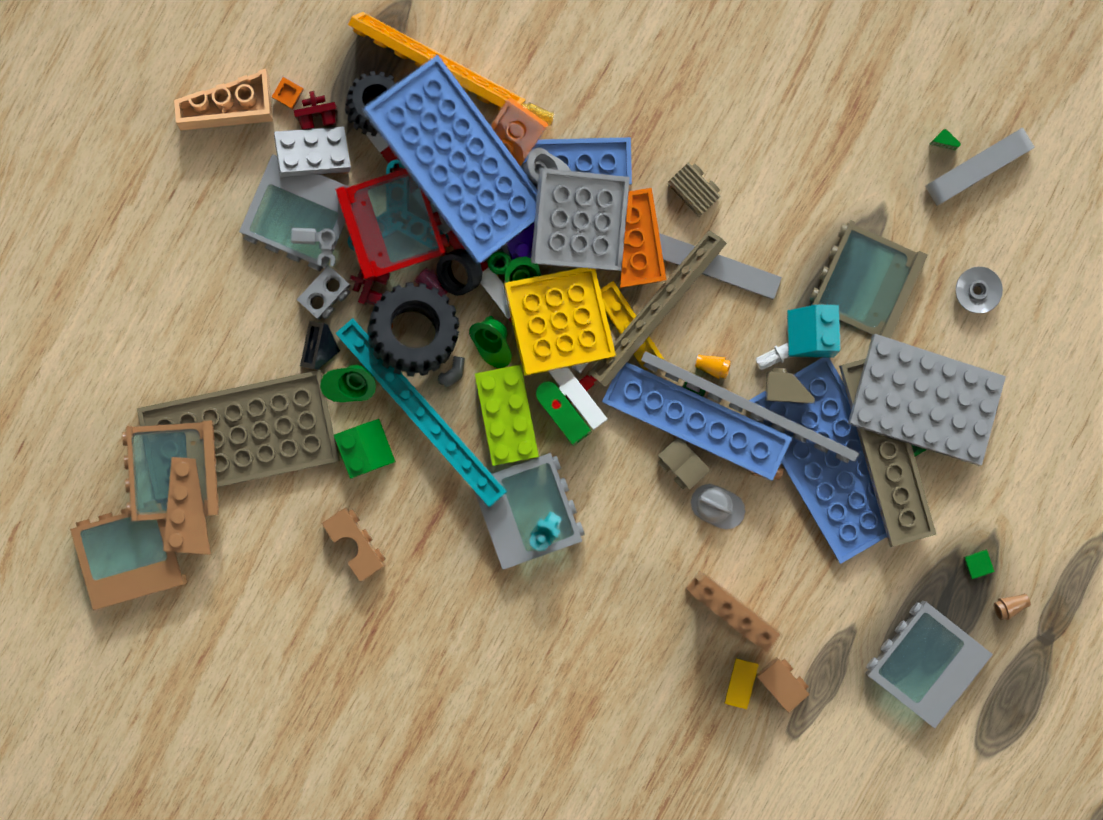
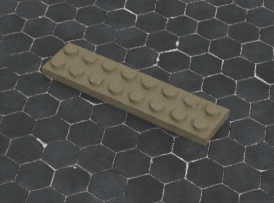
(892, 476)

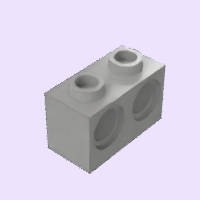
(319, 288)

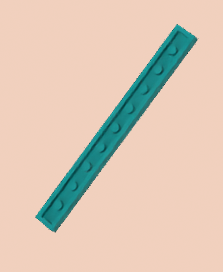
(423, 416)

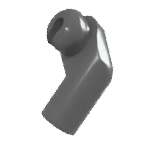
(454, 374)

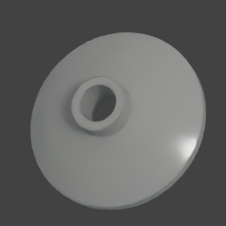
(990, 287)

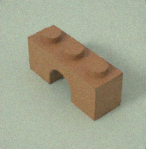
(345, 525)

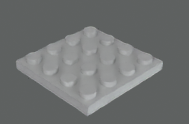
(580, 219)

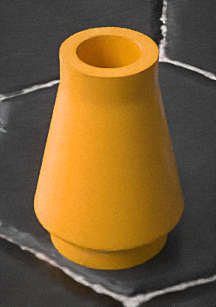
(713, 365)

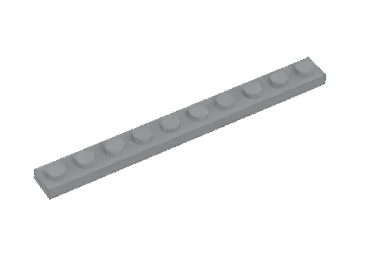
(757, 412)

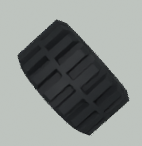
(366, 86)

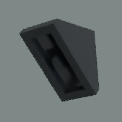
(318, 346)

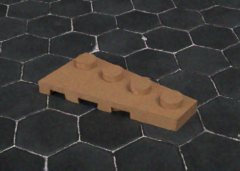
(185, 515)

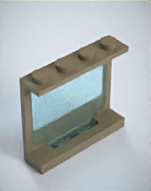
(868, 280)

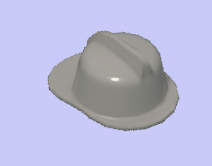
(538, 159)
(718, 506)

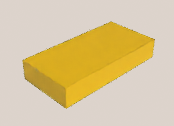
(741, 683)

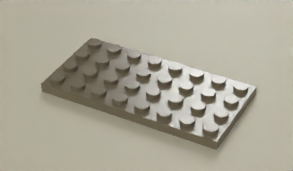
(259, 426)

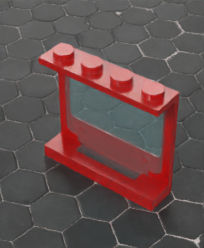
(391, 223)

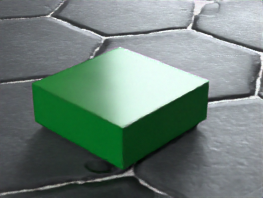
(979, 564)

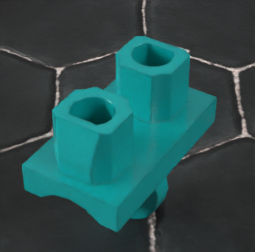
(545, 532)

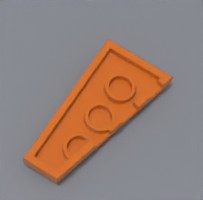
(642, 246)

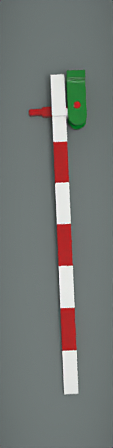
(553, 399)

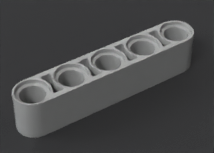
(979, 166)

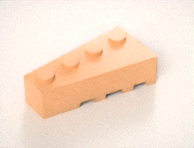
(227, 104)

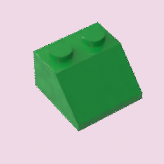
(364, 448)

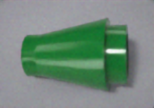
(498, 258)

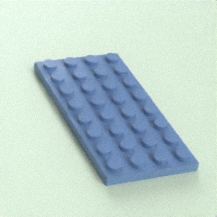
(455, 158)
(833, 491)

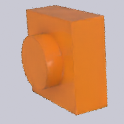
(287, 93)

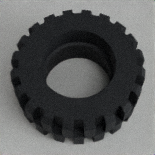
(413, 300)

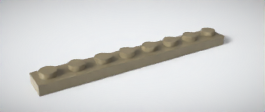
(659, 306)

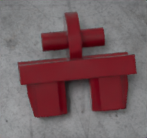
(326, 111)
(367, 295)

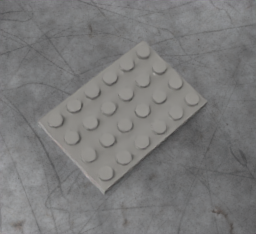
(926, 400)

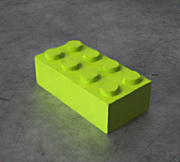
(506, 415)

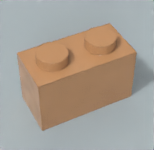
(782, 684)

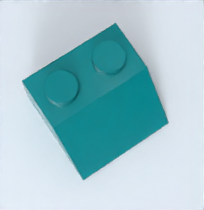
(813, 331)

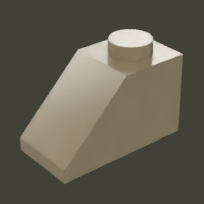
(785, 388)

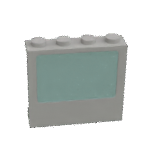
(290, 204)
(531, 494)
(928, 663)

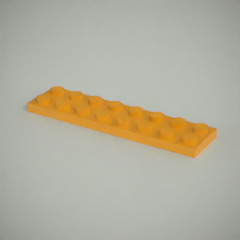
(407, 47)

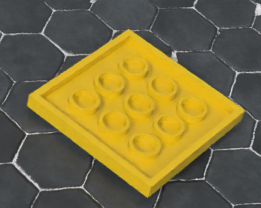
(559, 320)

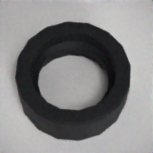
(447, 278)

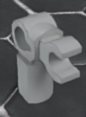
(309, 236)

